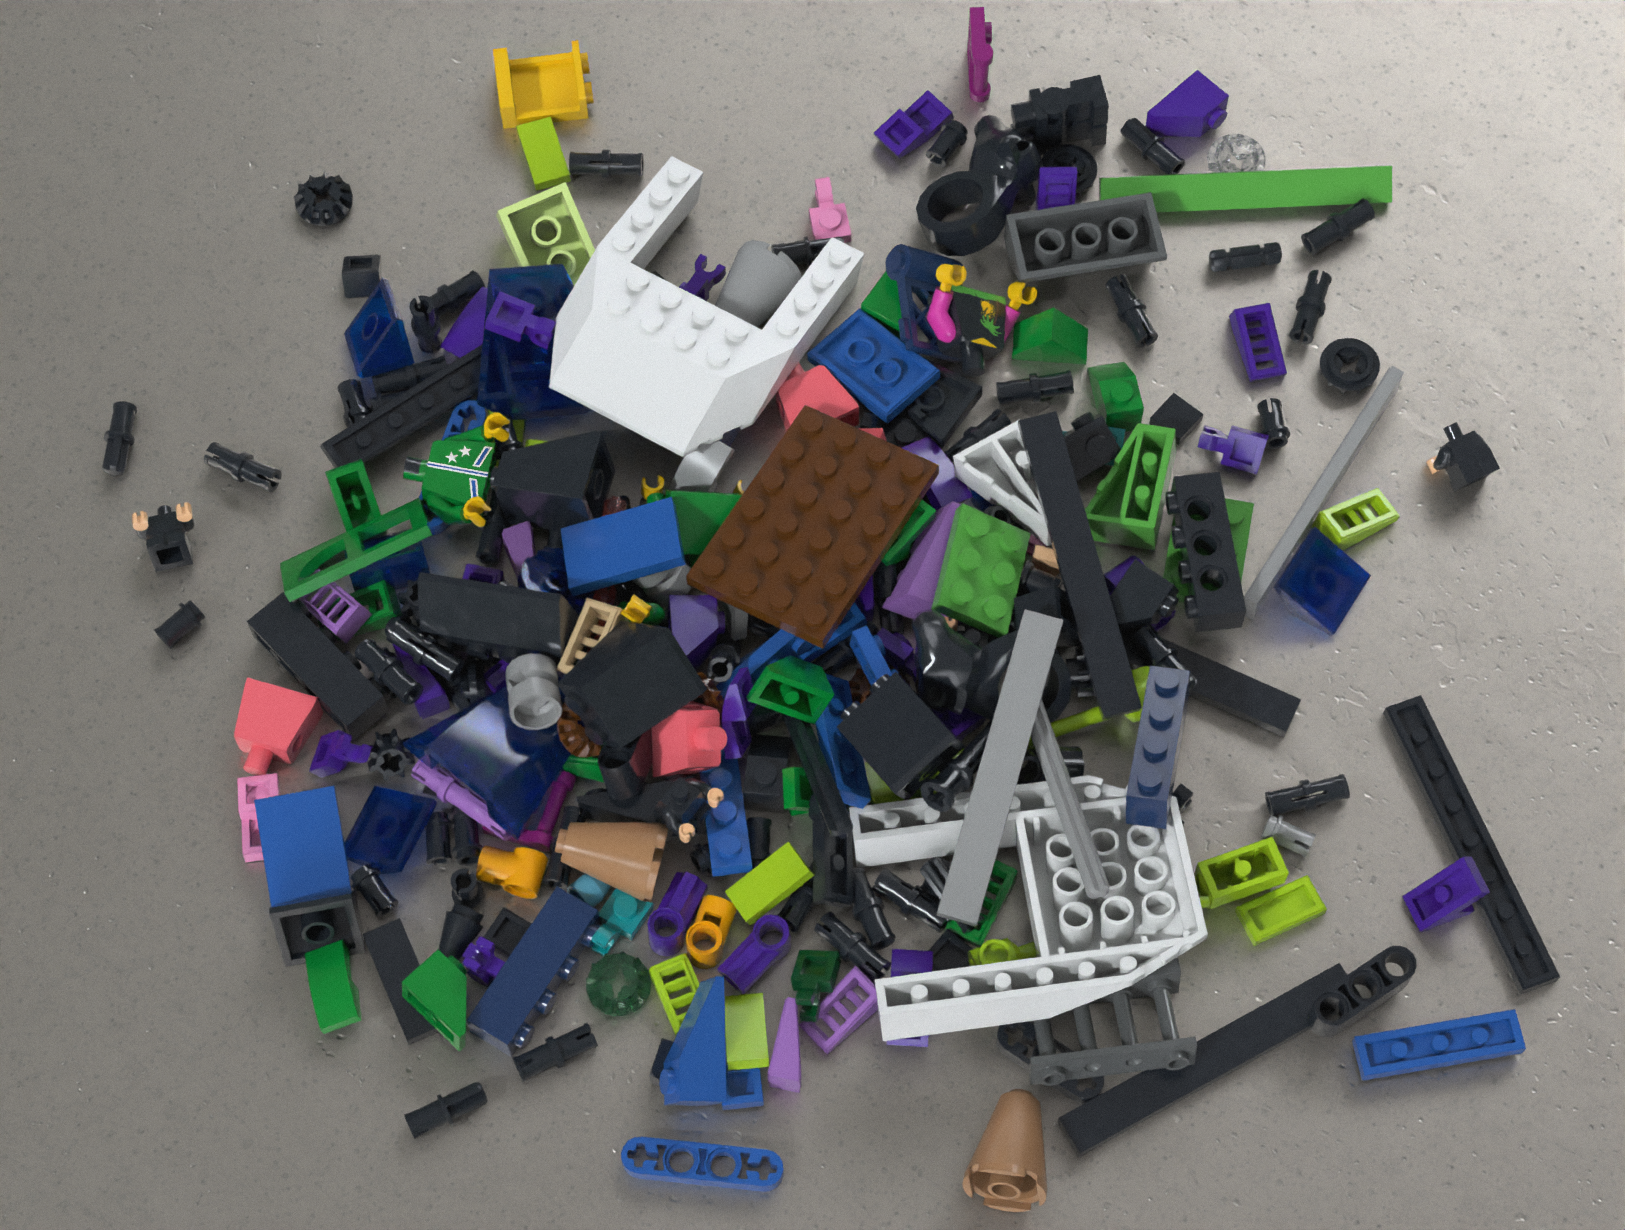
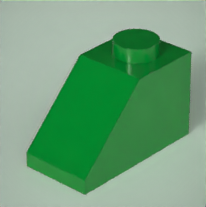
(1117, 395)
(793, 689)
(440, 995)

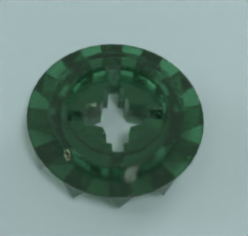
(630, 997)

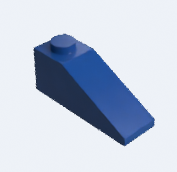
(697, 1059)

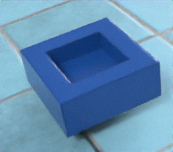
(743, 1089)

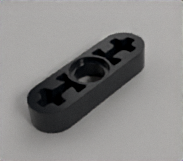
(1019, 1051)

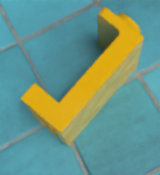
(542, 87)

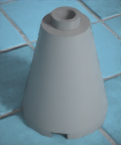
(757, 283)

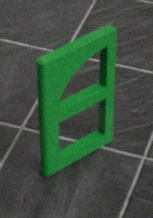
(297, 569)

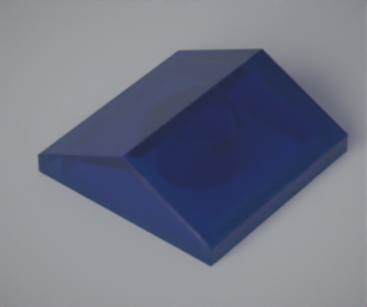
(1321, 583)
(388, 829)

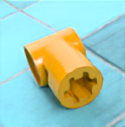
(516, 871)
(711, 924)

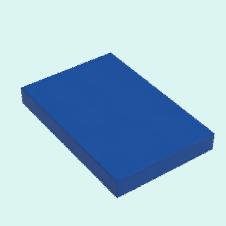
(874, 365)
(622, 546)
(303, 845)

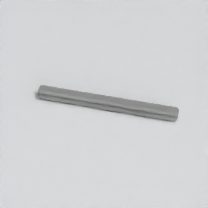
(1068, 807)

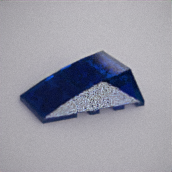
(516, 373)
(496, 757)

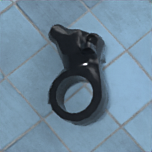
(999, 170)
(964, 675)

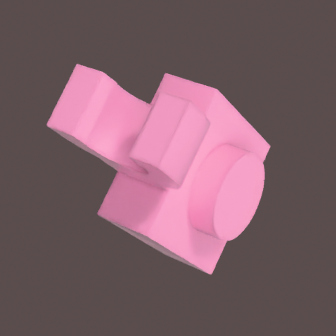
(828, 218)

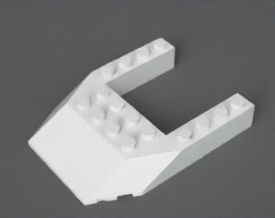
(668, 357)
(1080, 942)

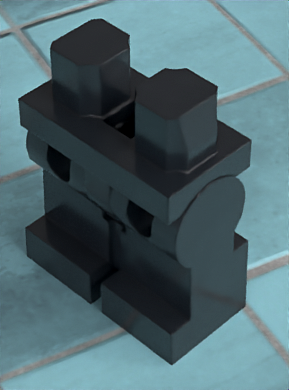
(1063, 114)

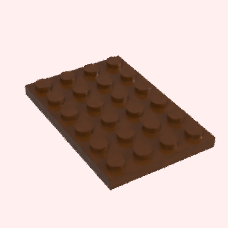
(813, 526)

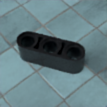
(626, 767)
(1373, 976)

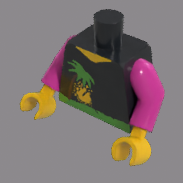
(971, 321)

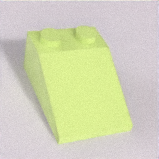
(547, 231)

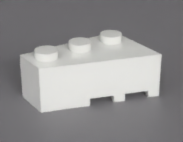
(1002, 475)

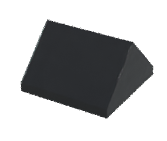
(317, 923)

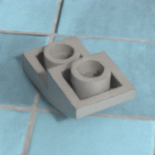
(702, 468)

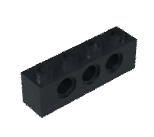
(1205, 496)

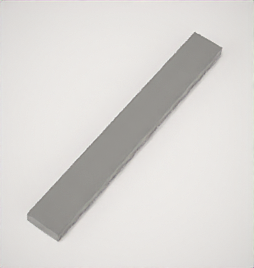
(1321, 491)
(1000, 768)

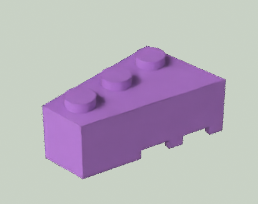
(921, 574)

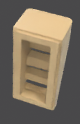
(585, 625)

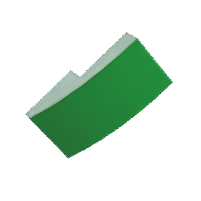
(332, 987)

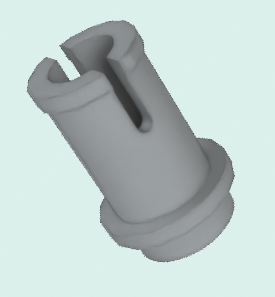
(1288, 835)

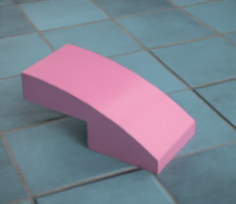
(251, 789)

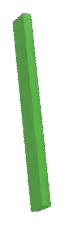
(1256, 188)

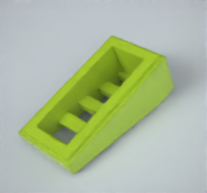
(1333, 527)
(667, 970)

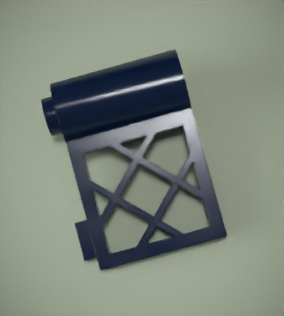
(916, 273)

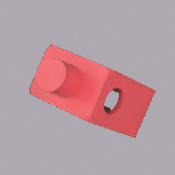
(817, 390)
(274, 724)
(688, 741)

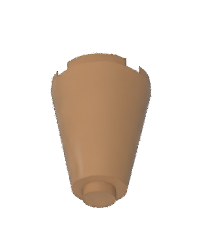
(616, 853)
(1010, 1156)

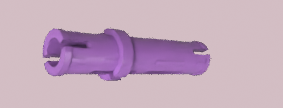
(454, 791)

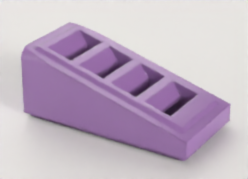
(519, 544)
(349, 621)
(853, 1021)
(785, 1061)

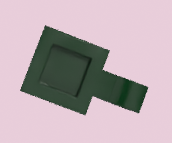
(812, 974)

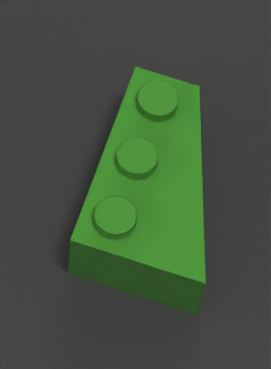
(1132, 496)

